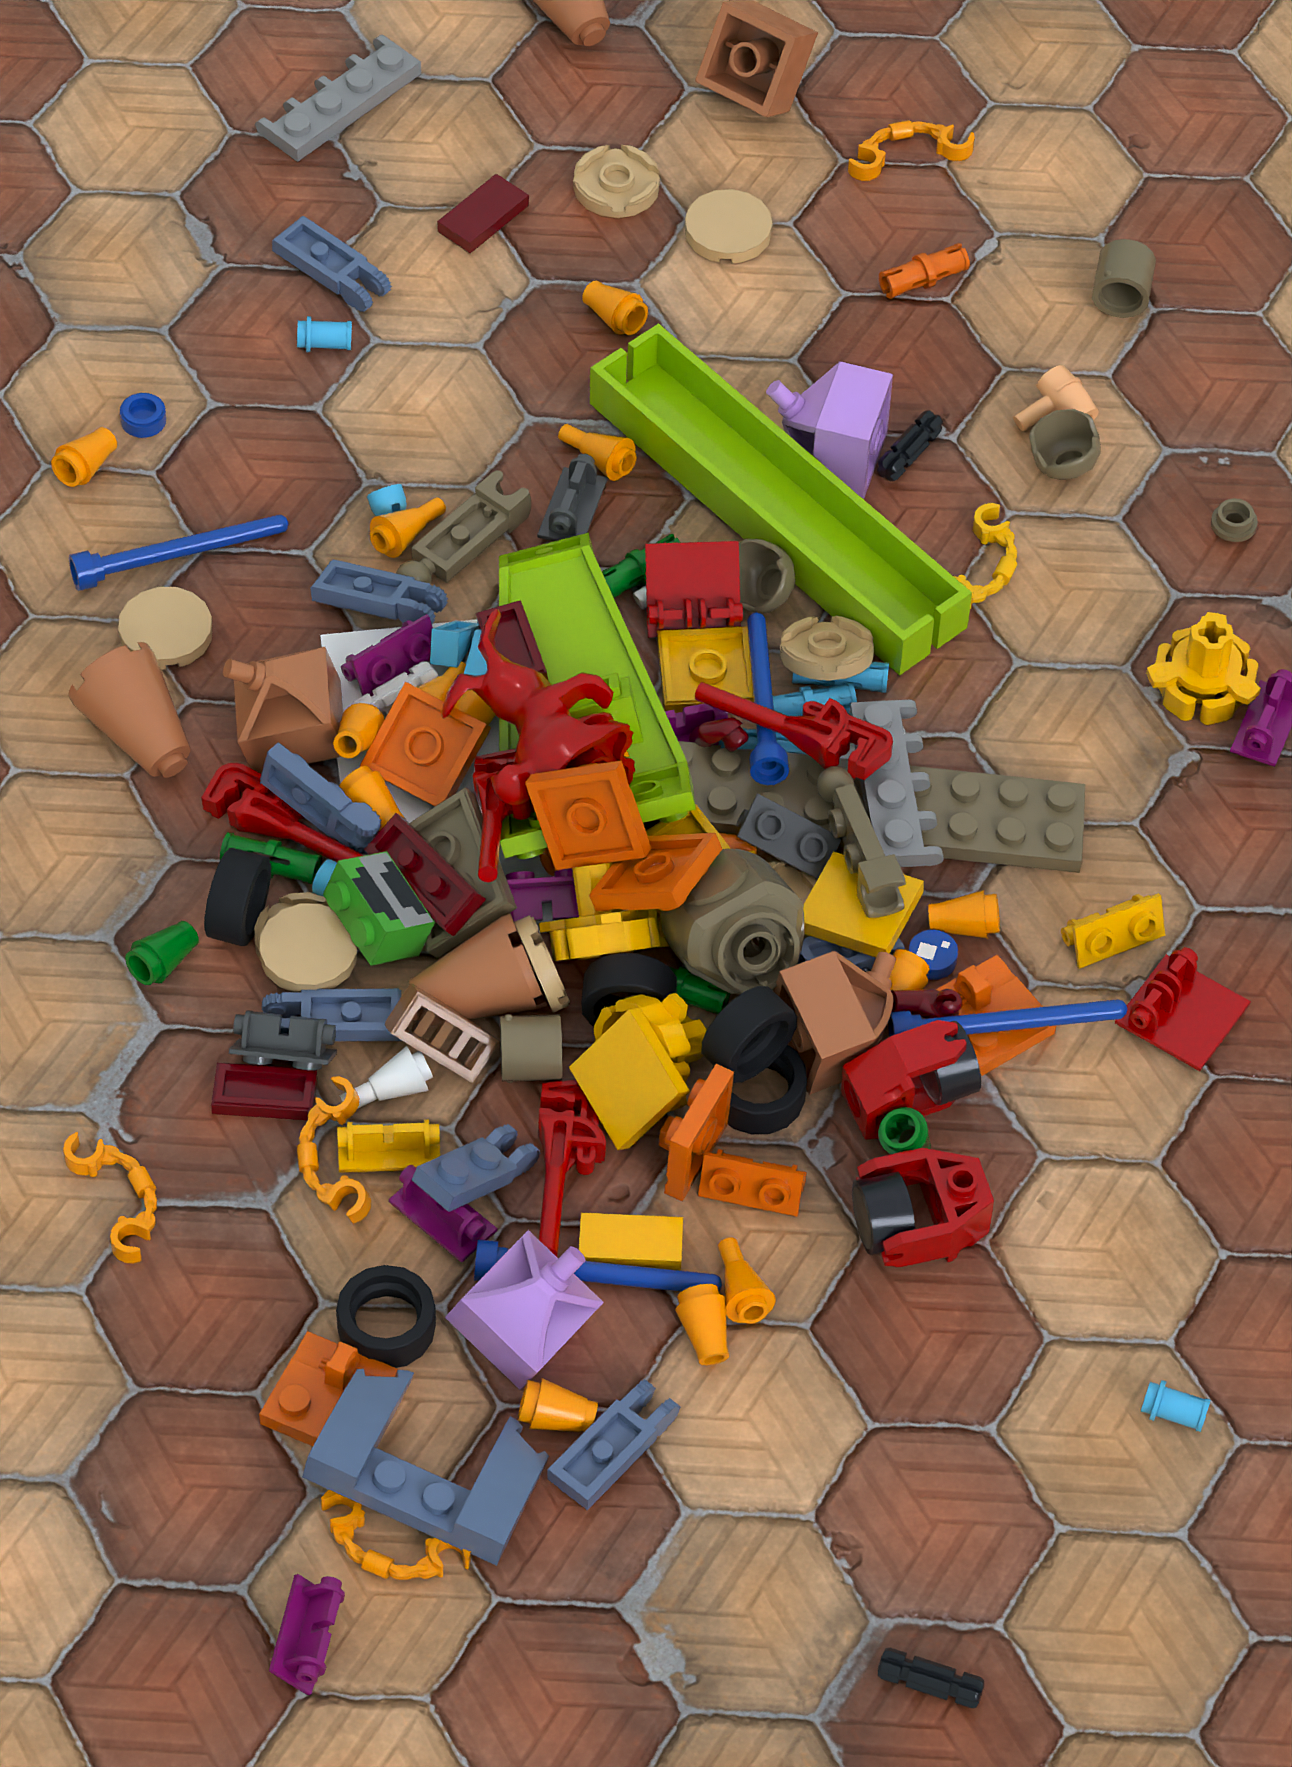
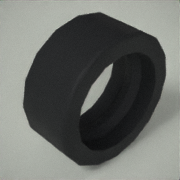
(237, 896)
(624, 974)
(749, 1033)
(778, 1114)
(395, 1283)

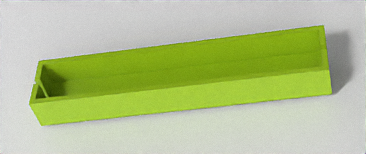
(779, 493)

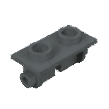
(573, 500)
(787, 836)
(264, 1041)

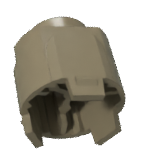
(728, 908)

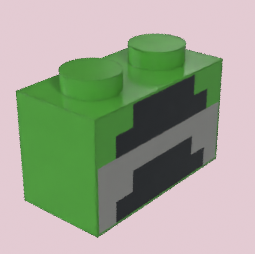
(378, 908)

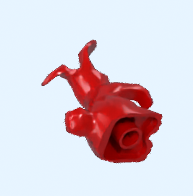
(541, 714)

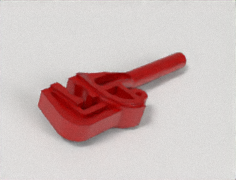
(820, 732)
(493, 810)
(263, 811)
(564, 1142)

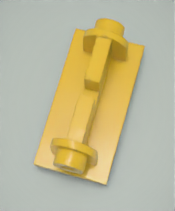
(1116, 930)
(387, 1146)

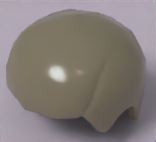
(1065, 444)
(765, 575)

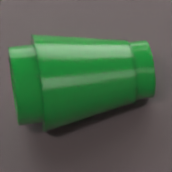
(160, 953)
(903, 1131)

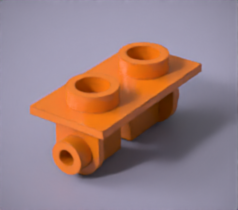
(751, 1183)

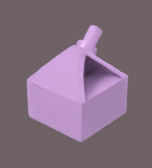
(840, 420)
(525, 1308)

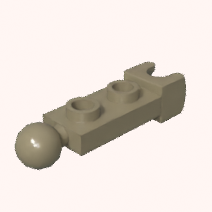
(468, 531)
(877, 874)

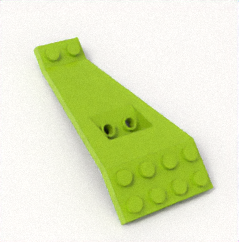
(585, 632)

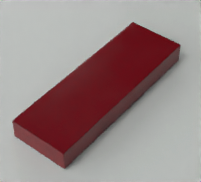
(433, 879)

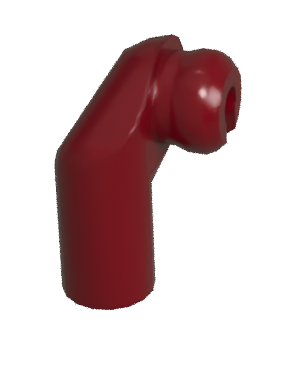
(723, 729)
(927, 1002)

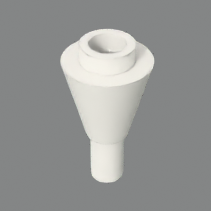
(399, 1077)

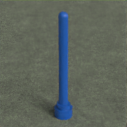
(91, 568)
(768, 759)
(1019, 1018)
(489, 1254)

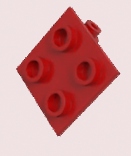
(692, 586)
(1183, 1010)

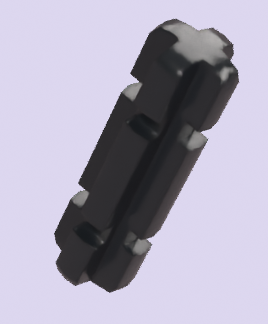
(909, 445)
(931, 1677)

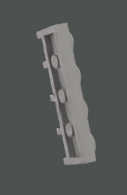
(341, 100)
(891, 789)

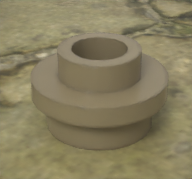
(1234, 520)

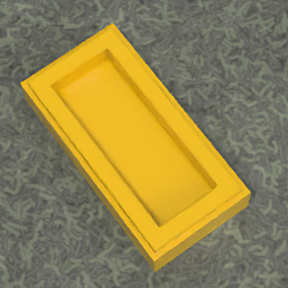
(632, 1240)

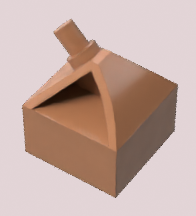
(756, 57)
(287, 702)
(837, 1012)

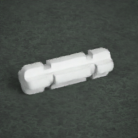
(387, 693)

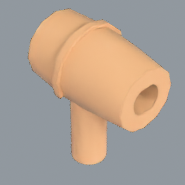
(1059, 392)

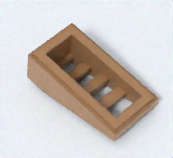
(405, 1011)

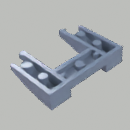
(352, 1466)

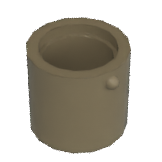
(1124, 278)
(531, 1048)

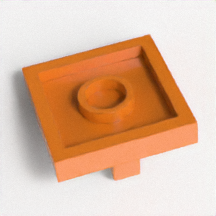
(422, 749)
(588, 815)
(660, 878)
(995, 989)
(696, 1132)
(314, 1385)

